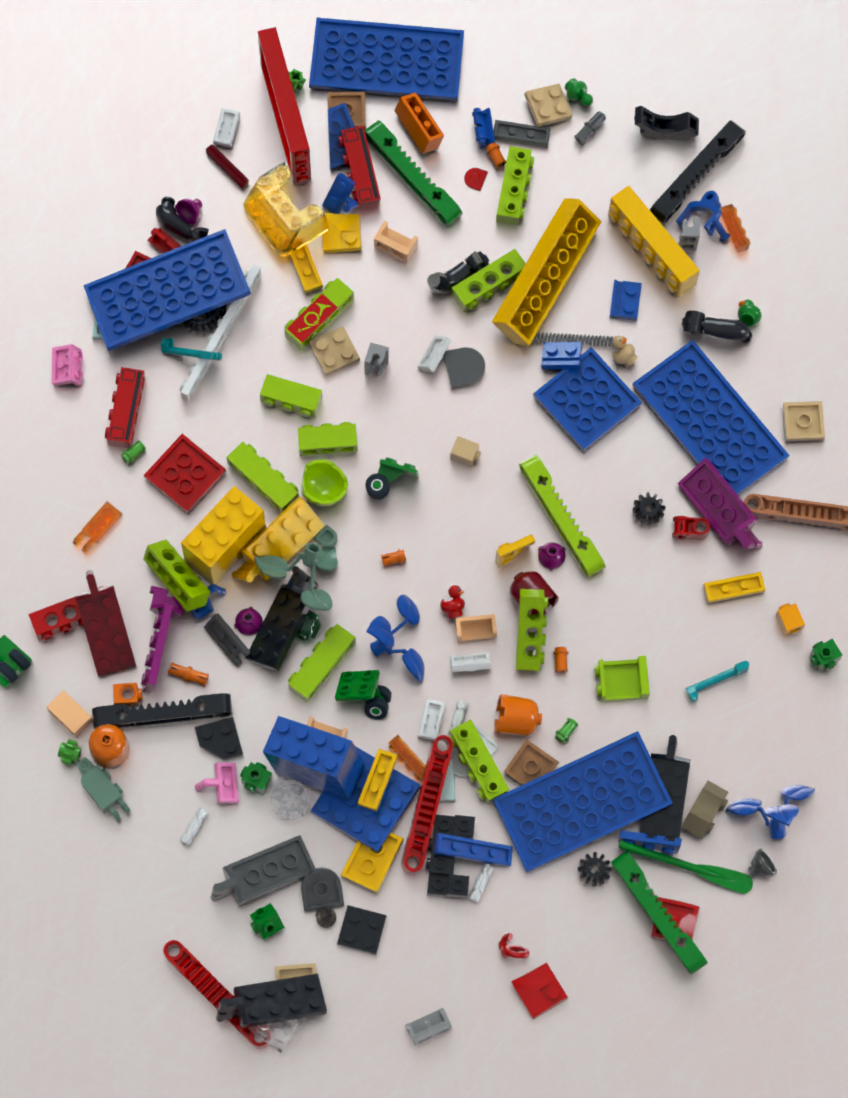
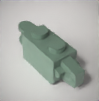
(100, 788)

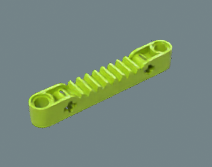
(588, 559)

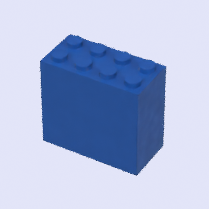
(314, 757)

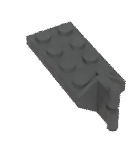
(264, 871)

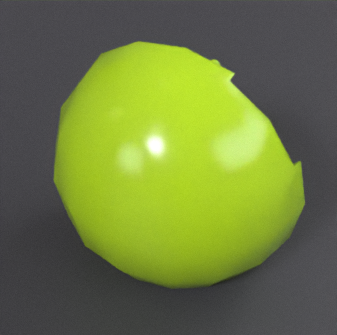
(323, 483)

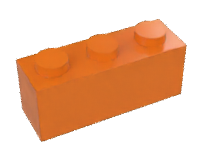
(419, 123)

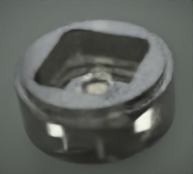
(325, 917)

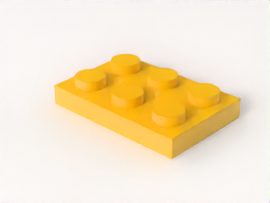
(369, 867)

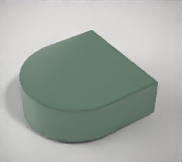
(326, 537)

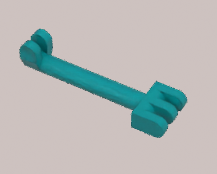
(167, 347)
(738, 669)

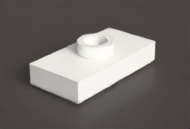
(226, 127)
(434, 353)
(470, 662)
(431, 719)

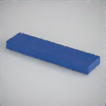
(473, 850)

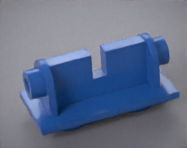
(484, 128)

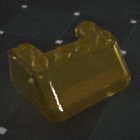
(277, 215)

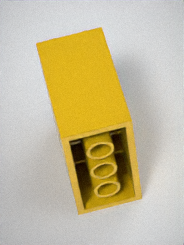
(221, 535)

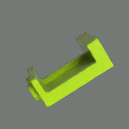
(622, 679)

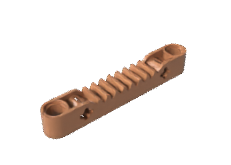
(798, 511)

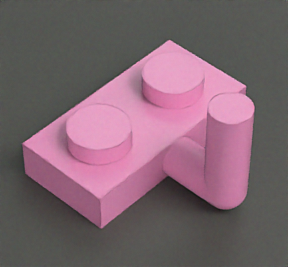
(224, 781)

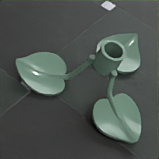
(313, 557)

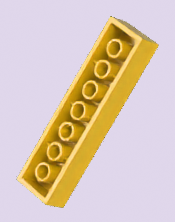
(546, 271)

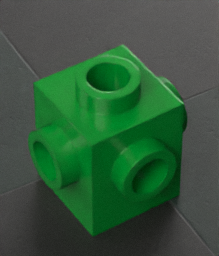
(825, 655)
(261, 782)
(266, 921)

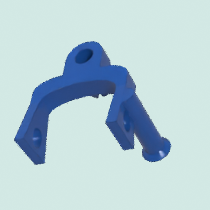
(711, 204)

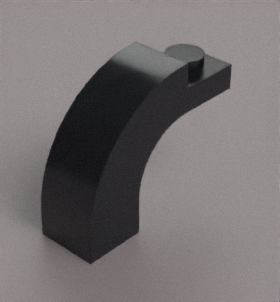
(666, 127)

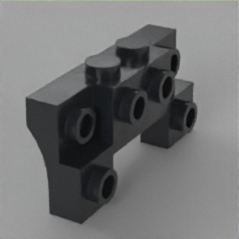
(441, 868)

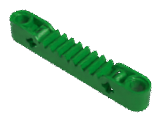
(446, 208)
(690, 954)

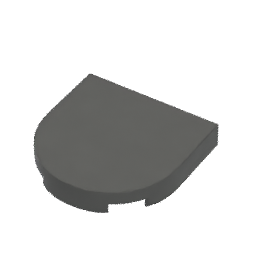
(464, 366)
(320, 889)

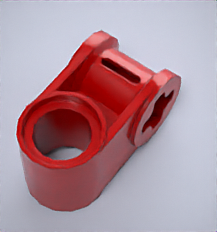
(688, 528)

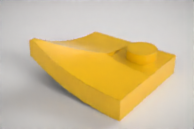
(343, 233)
(507, 552)

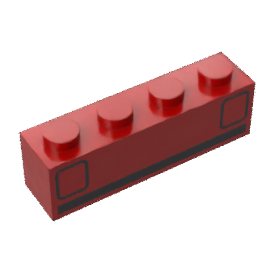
(360, 165)
(125, 408)

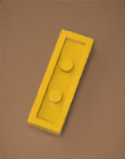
(306, 269)
(734, 587)
(377, 780)

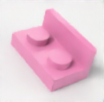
(67, 365)

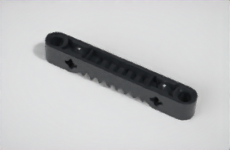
(717, 148)
(214, 707)

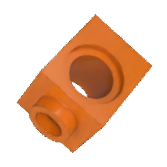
(120, 689)

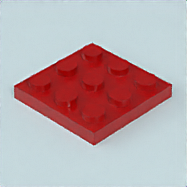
(184, 473)

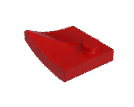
(681, 912)
(539, 990)

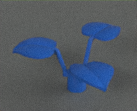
(381, 630)
(778, 815)

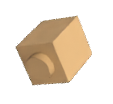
(465, 451)

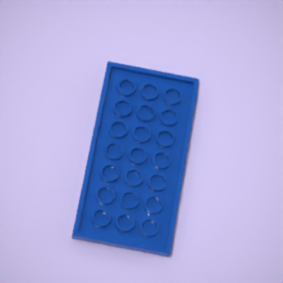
(386, 59)
(167, 290)
(710, 417)
(582, 801)

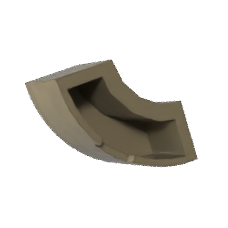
(705, 809)

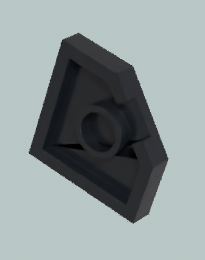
(220, 739)

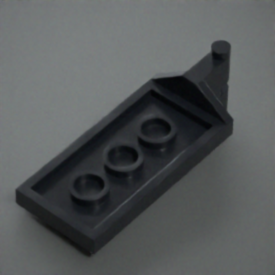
(281, 622)
(674, 775)
(274, 1001)

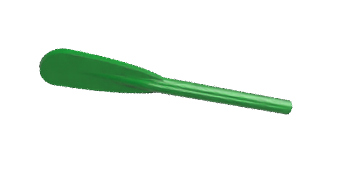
(720, 876)

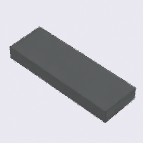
(521, 133)

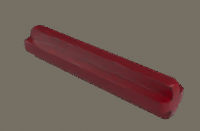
(227, 166)

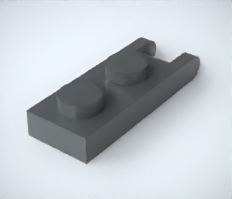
(226, 638)

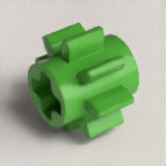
(297, 79)
(69, 752)

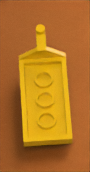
(280, 538)

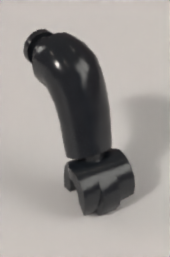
(168, 218)
(443, 282)
(721, 328)

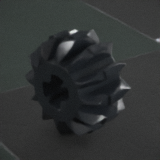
(640, 508)
(592, 862)

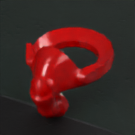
(510, 949)

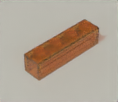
(734, 228)
(408, 757)

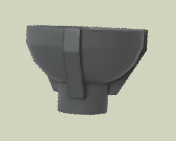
(762, 865)

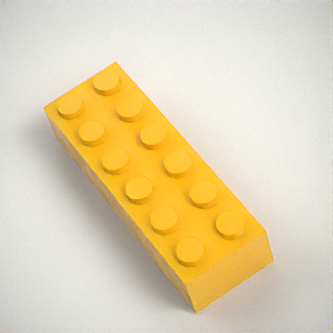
(653, 241)

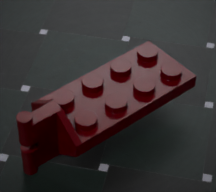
(104, 627)

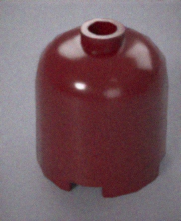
(534, 581)

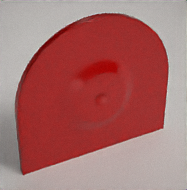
(475, 178)

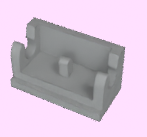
(690, 235)
(376, 357)
(428, 1026)

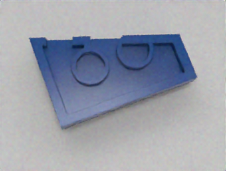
(338, 120)
(656, 842)

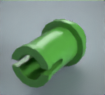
(131, 453)
(566, 730)

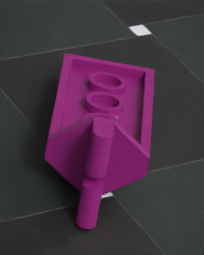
(720, 505)
(164, 608)

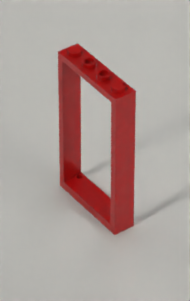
(284, 105)

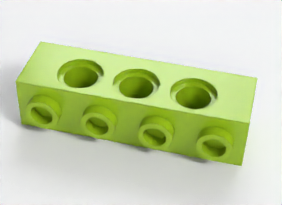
(467, 301)
(176, 575)
(530, 600)

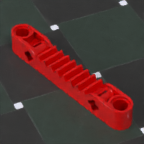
(427, 804)
(205, 984)

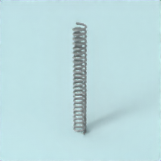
(580, 339)

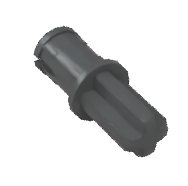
(590, 127)

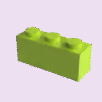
(290, 396)
(327, 439)

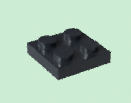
(361, 930)

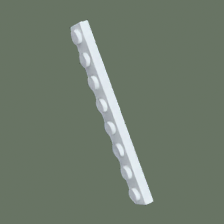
(215, 339)

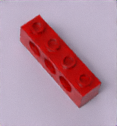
(57, 611)

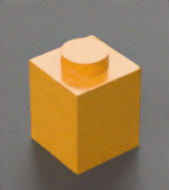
(789, 619)

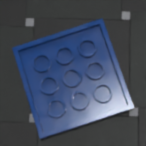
(587, 399)
(364, 824)

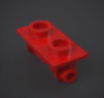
(162, 241)

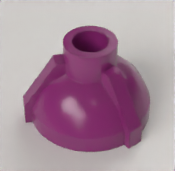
(189, 210)
(548, 560)
(248, 627)

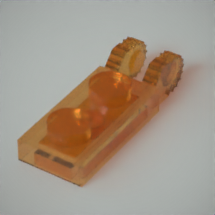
(98, 526)

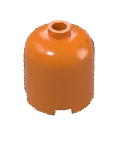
(516, 715)
(111, 753)

